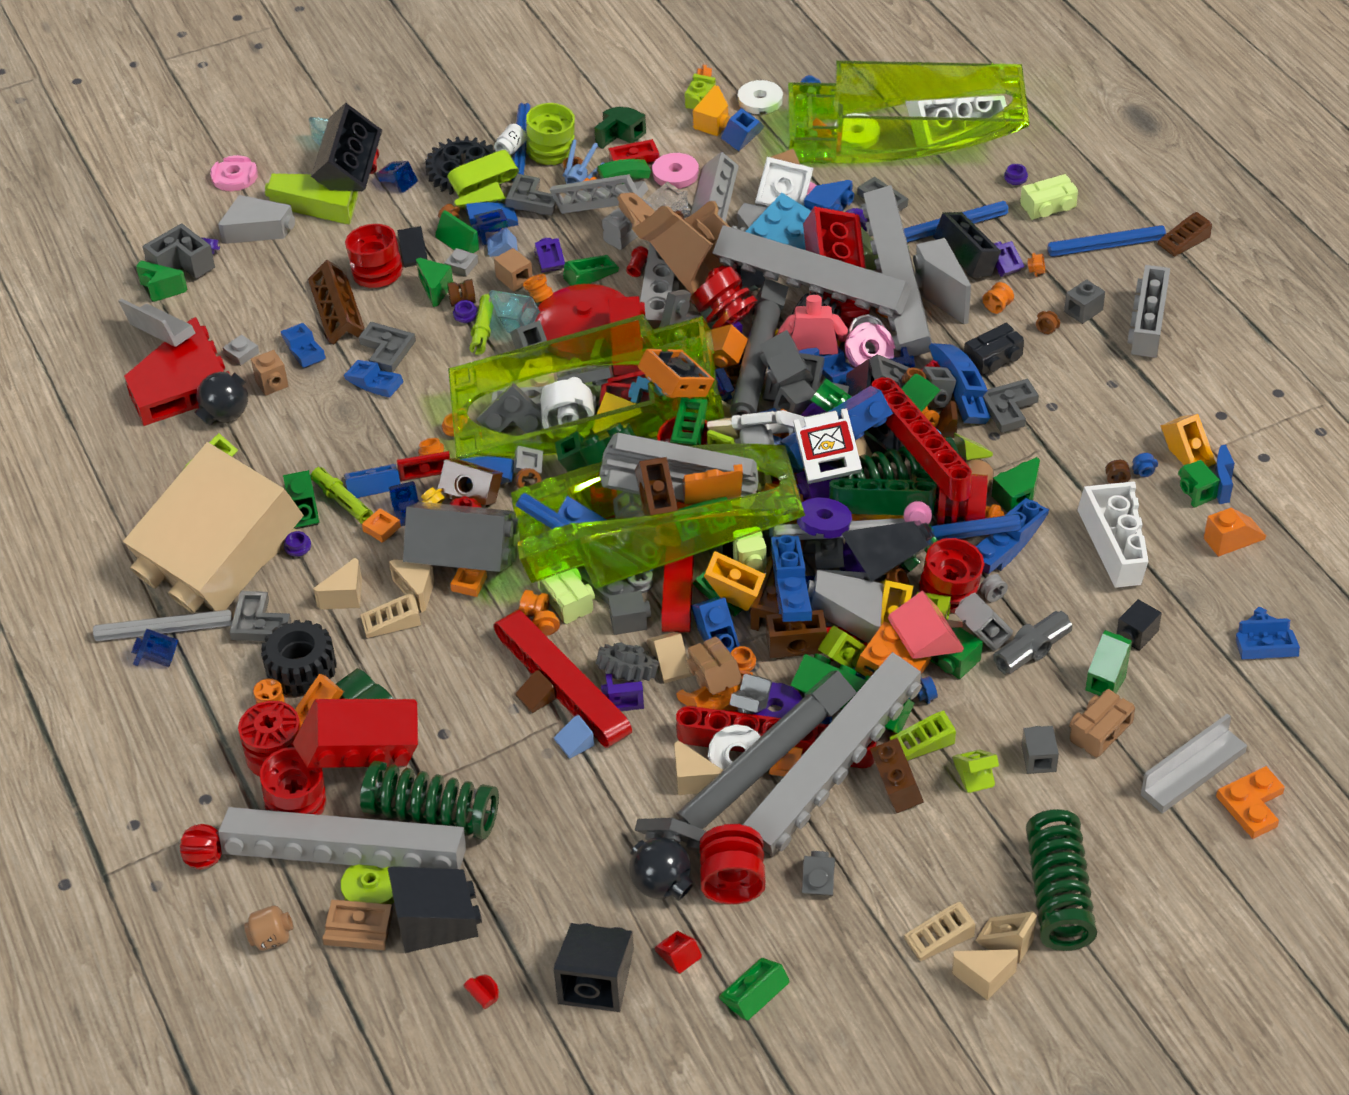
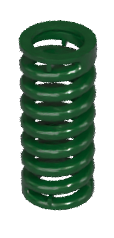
(885, 461)
(404, 786)
(1063, 872)

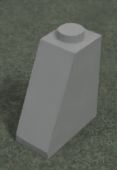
(255, 220)
(848, 602)

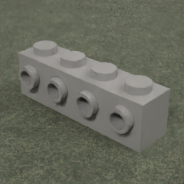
(1150, 311)

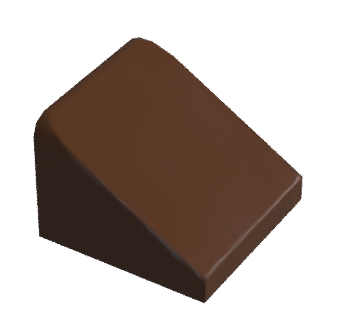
(948, 420)
(536, 692)

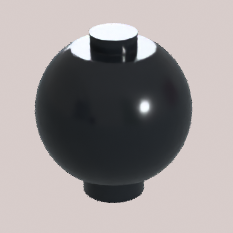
(221, 398)
(660, 868)

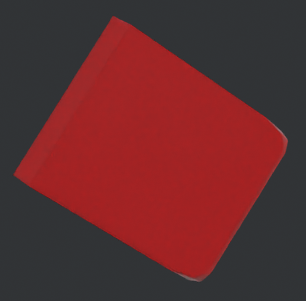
(679, 951)

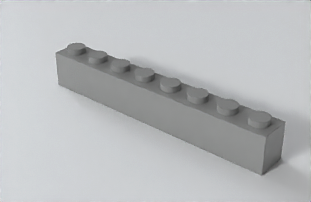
(896, 262)
(812, 270)
(834, 752)
(340, 839)

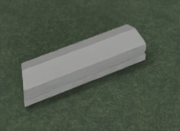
(627, 450)

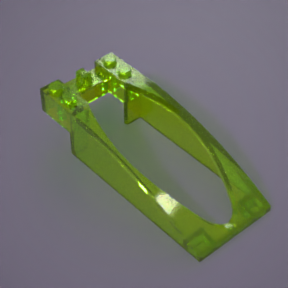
(881, 85)
(608, 344)
(637, 544)

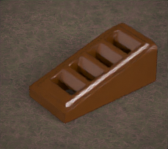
(1194, 223)

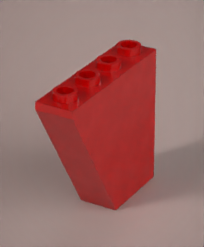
(169, 376)

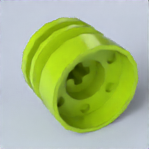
(549, 133)

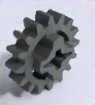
(627, 662)

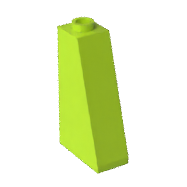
(311, 198)

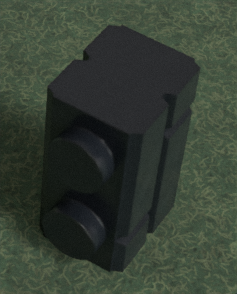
(995, 348)

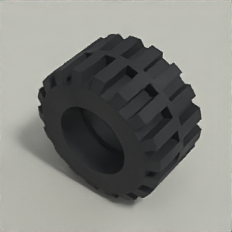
(296, 641)

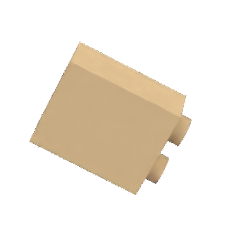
(211, 531)

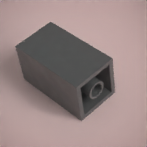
(460, 536)

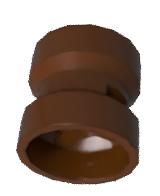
(467, 292)

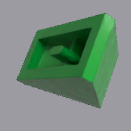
(434, 279)

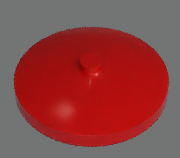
(576, 309)

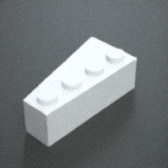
(957, 107)
(1115, 529)

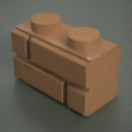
(713, 666)
(1101, 722)

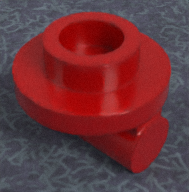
(483, 990)

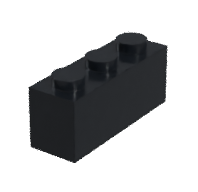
(968, 243)

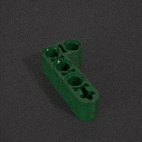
(884, 495)

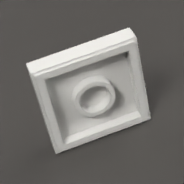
(783, 178)

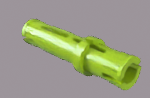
(481, 329)
(334, 489)

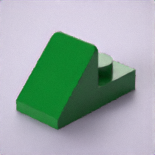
(161, 280)

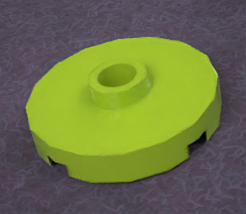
(355, 885)

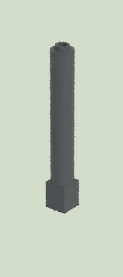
(763, 327)
(819, 703)

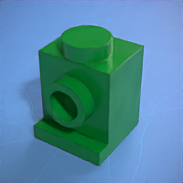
(1198, 483)

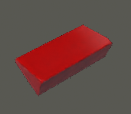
(421, 465)

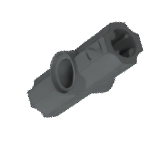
(1032, 642)

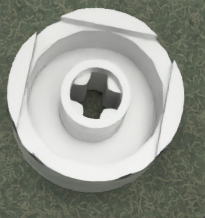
(565, 402)

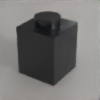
(1139, 624)

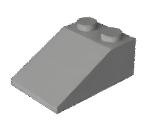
(942, 279)

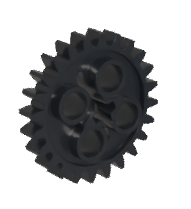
(450, 156)

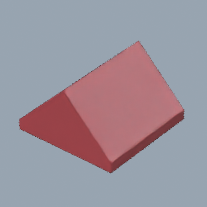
(924, 628)

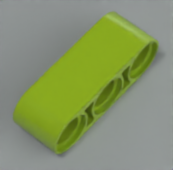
(482, 172)

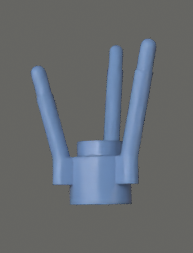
(579, 172)

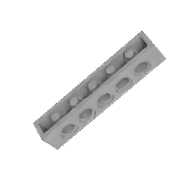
(657, 283)

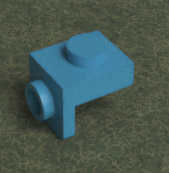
(637, 388)

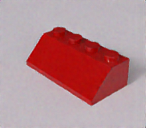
(834, 236)
(358, 732)

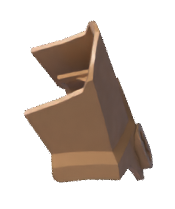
(681, 243)

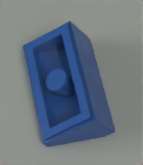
(372, 480)

